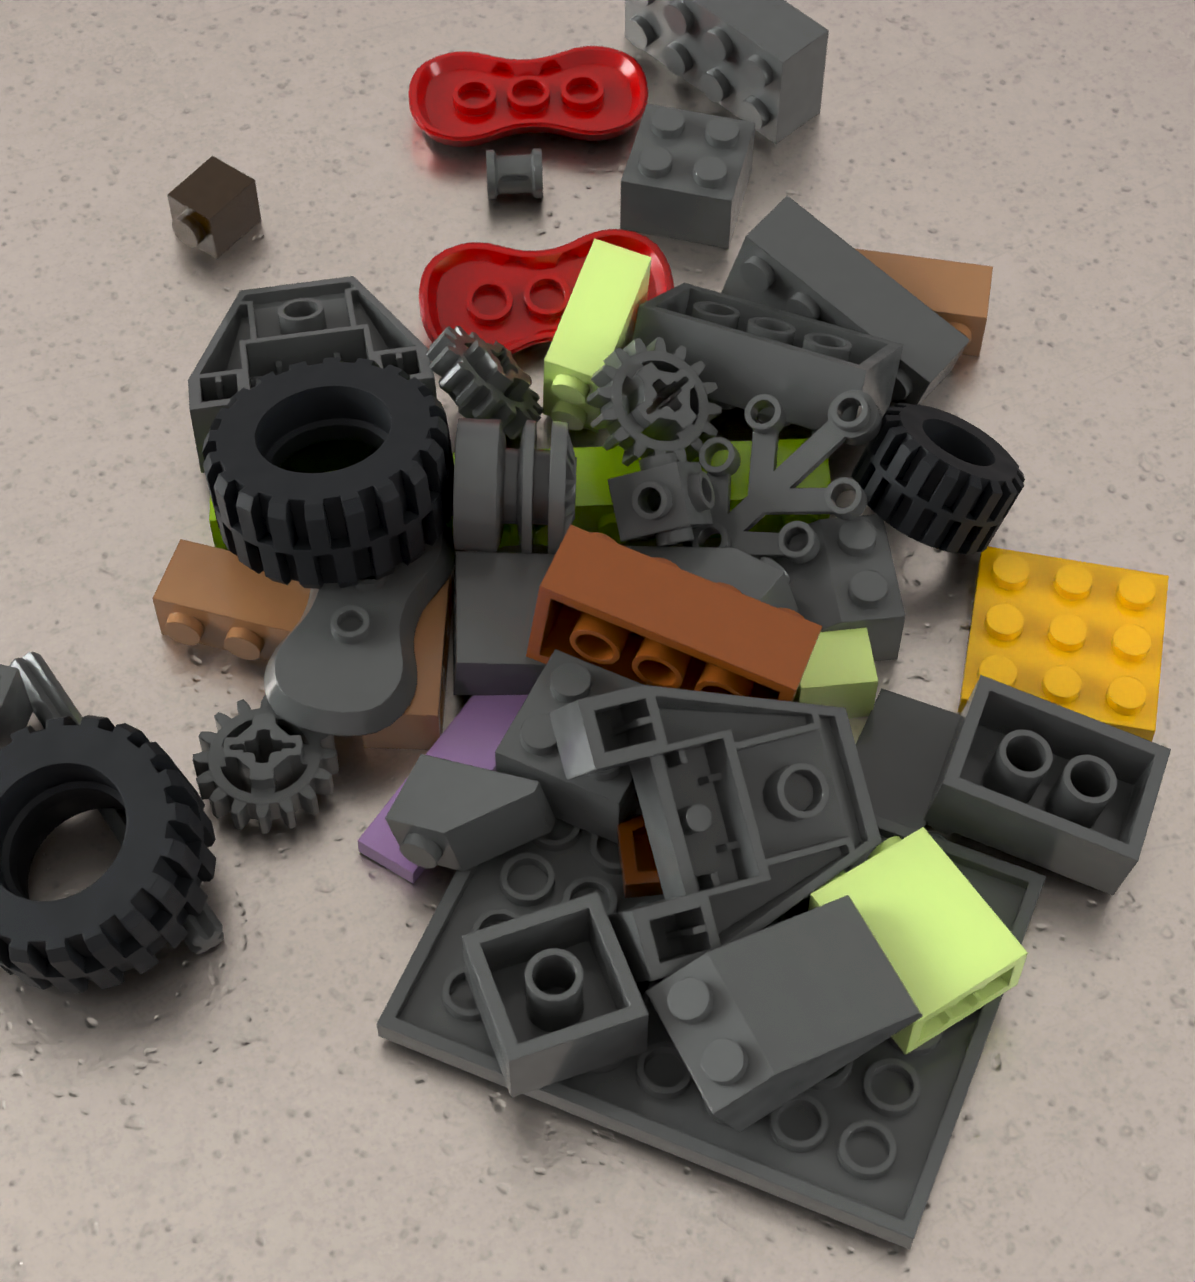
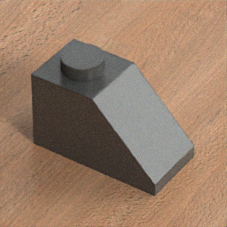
(465, 814)

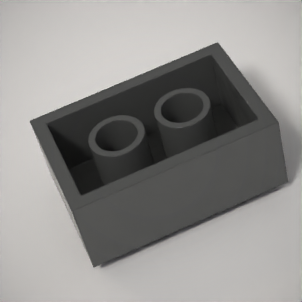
(1048, 785)

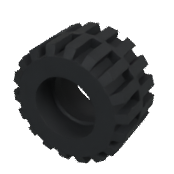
(938, 478)

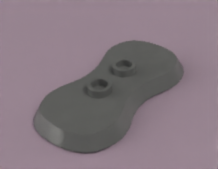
(353, 653)

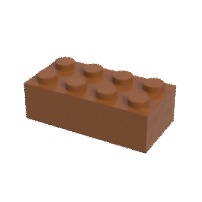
(665, 623)

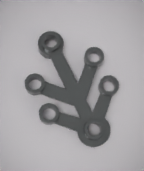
(775, 490)

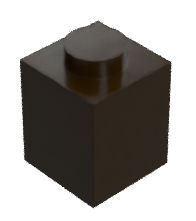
(214, 207)

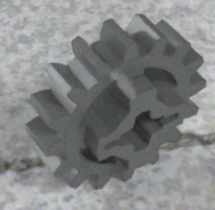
(484, 380)
(630, 385)
(263, 767)

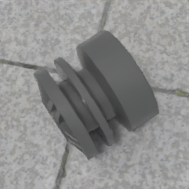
(511, 485)

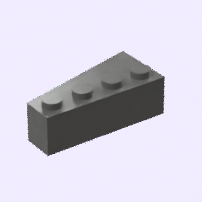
(812, 272)

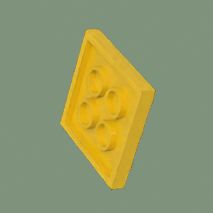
(1069, 635)

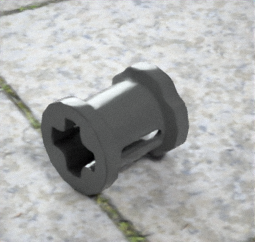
(514, 174)

